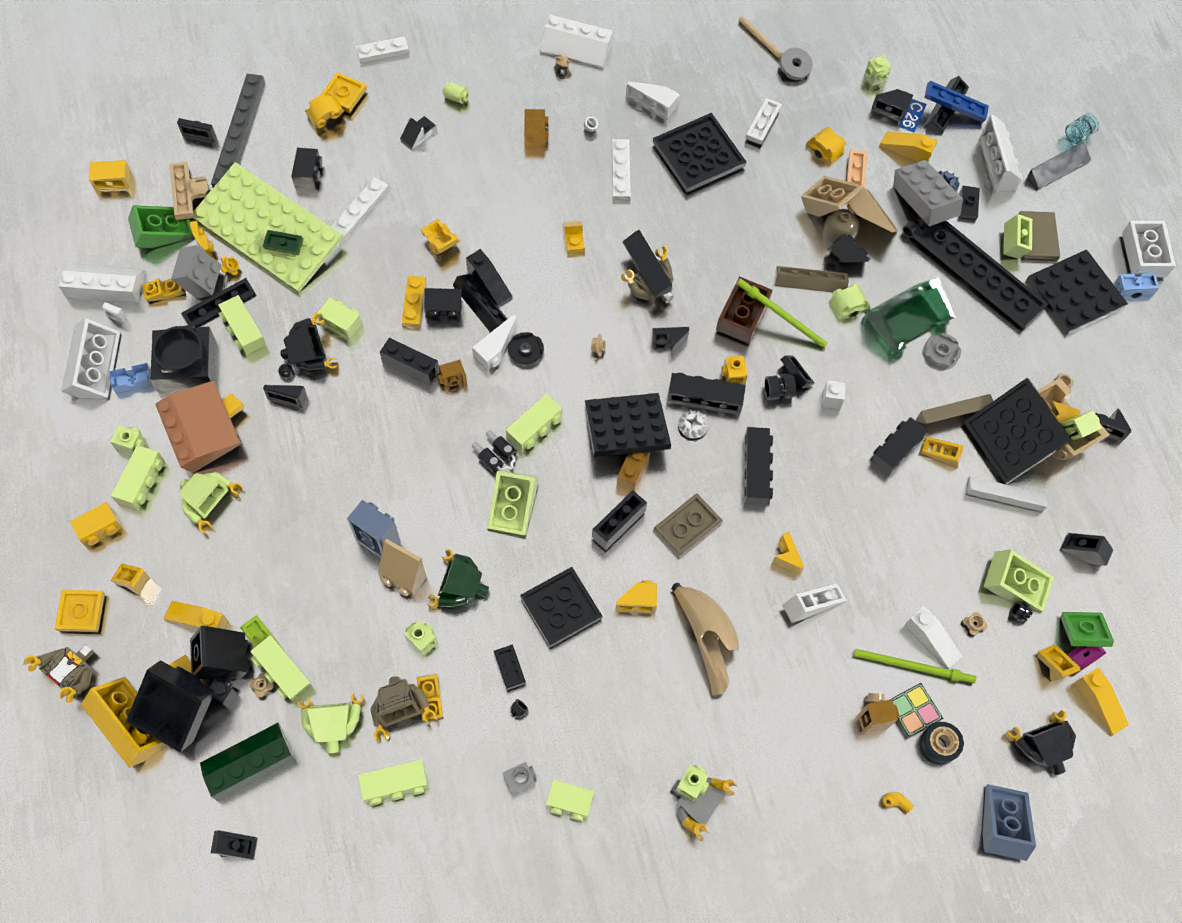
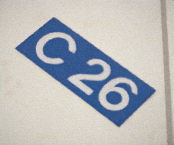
(913, 115)

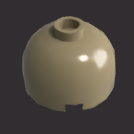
(840, 223)

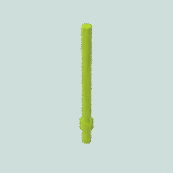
(754, 292)
(953, 674)

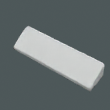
(1006, 494)

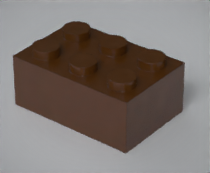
(742, 313)

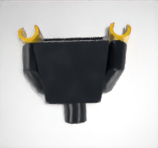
(305, 346)
(1049, 743)

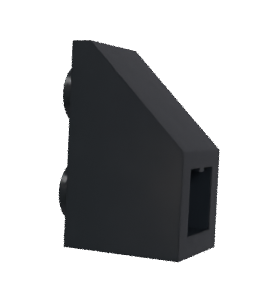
(846, 250)

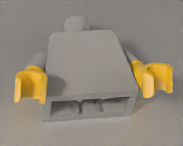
(696, 814)

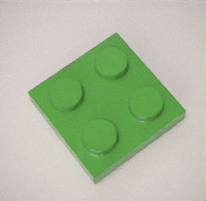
(1087, 629)

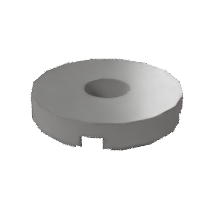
(800, 56)
(939, 359)

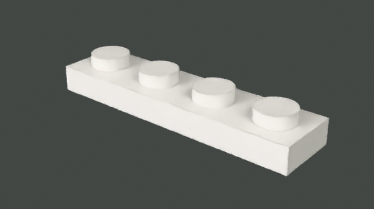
(621, 169)

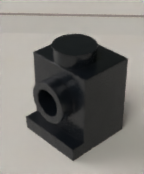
(224, 692)

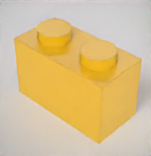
(109, 175)
(96, 524)

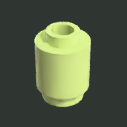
(456, 92)

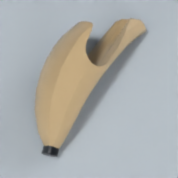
(709, 625)

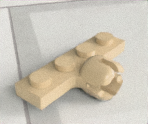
(186, 190)

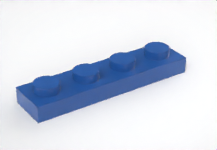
(956, 101)

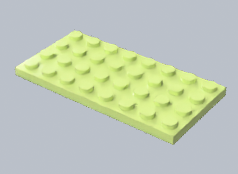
(246, 207)

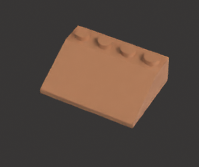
(197, 425)

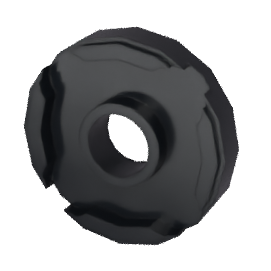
(525, 359)

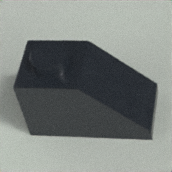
(893, 103)
(1088, 548)

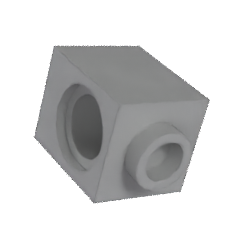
(513, 785)

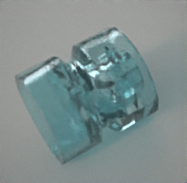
(1082, 128)

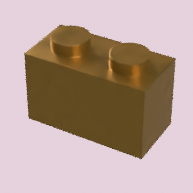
(534, 128)
(632, 470)
(878, 716)

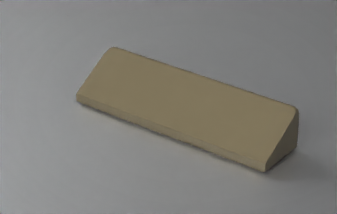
(810, 279)
(954, 409)

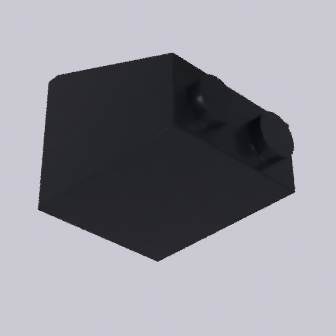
(218, 653)

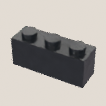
(409, 361)
(899, 445)
(619, 520)

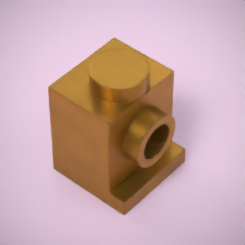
(452, 373)

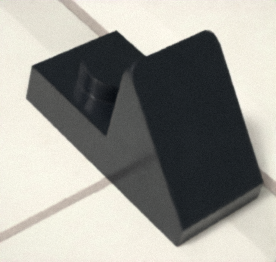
(417, 131)
(674, 335)
(1115, 425)
(233, 845)

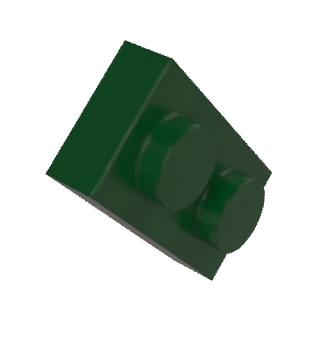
(283, 242)

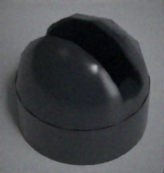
(289, 369)
(518, 708)

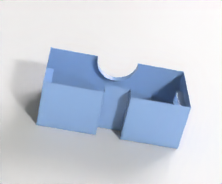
(1129, 284)
(130, 379)

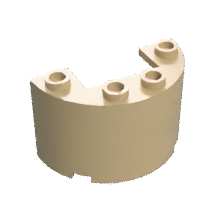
(1059, 392)

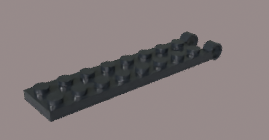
(979, 270)

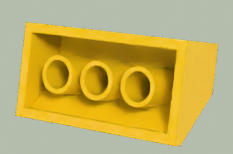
(109, 709)

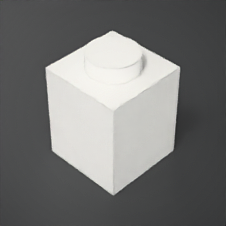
(833, 395)

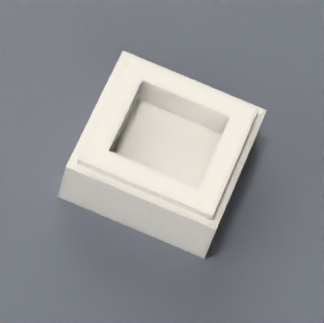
(114, 312)

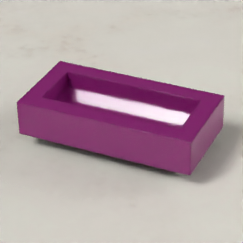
(1094, 654)

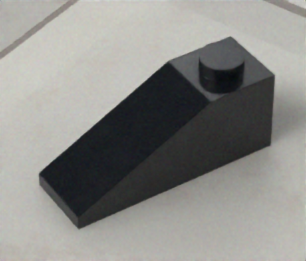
(487, 276)

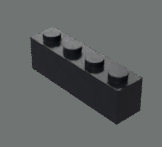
(706, 392)
(757, 466)

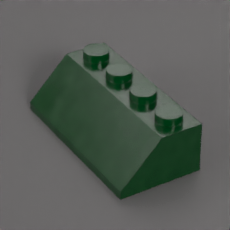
(246, 762)

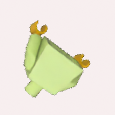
(202, 495)
(330, 721)

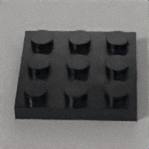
(561, 606)

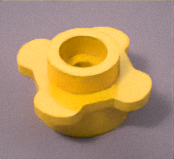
(229, 265)

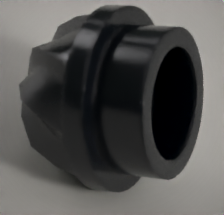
(1021, 611)

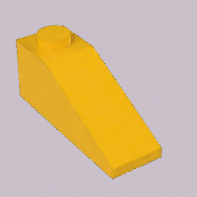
(911, 145)
(194, 616)
(1103, 700)

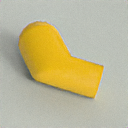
(897, 799)

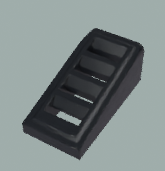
(286, 393)

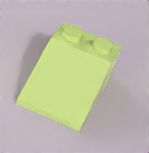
(512, 502)
(1018, 579)

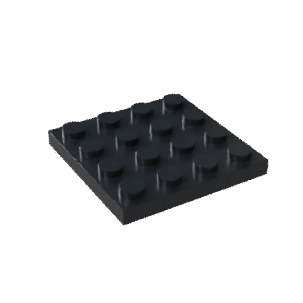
(699, 152)
(1077, 291)
(627, 425)
(1017, 430)

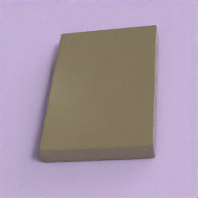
(1044, 236)
(687, 525)

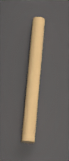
(760, 37)

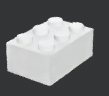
(1148, 248)

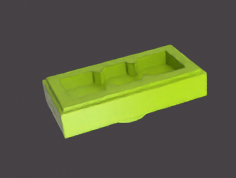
(256, 631)

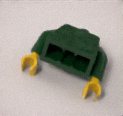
(459, 582)

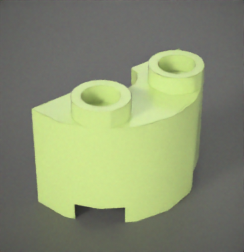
(848, 301)

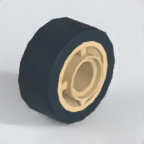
(952, 737)

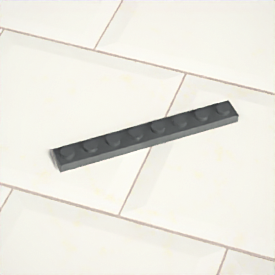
(239, 125)

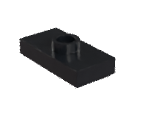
(196, 129)
(970, 202)
(797, 370)
(509, 667)

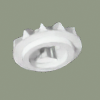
(685, 425)

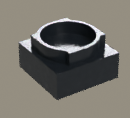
(182, 357)
(170, 705)

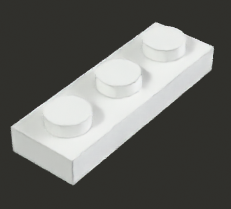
(382, 49)
(763, 121)

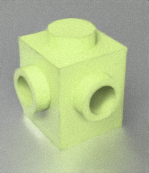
(878, 70)
(127, 439)
(420, 636)
(693, 782)

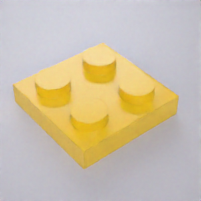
(346, 90)
(79, 610)

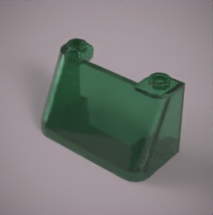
(910, 314)

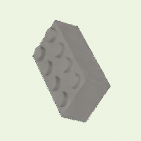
(927, 192)

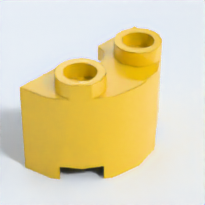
(322, 109)
(828, 144)
(439, 236)

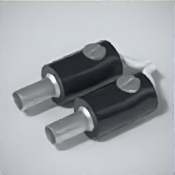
(502, 446)

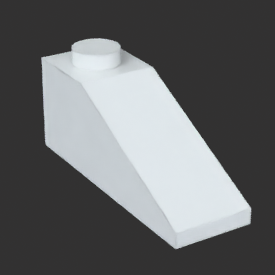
(655, 97)
(492, 347)
(813, 602)
(934, 637)

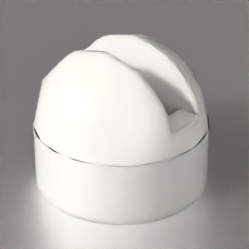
(590, 124)

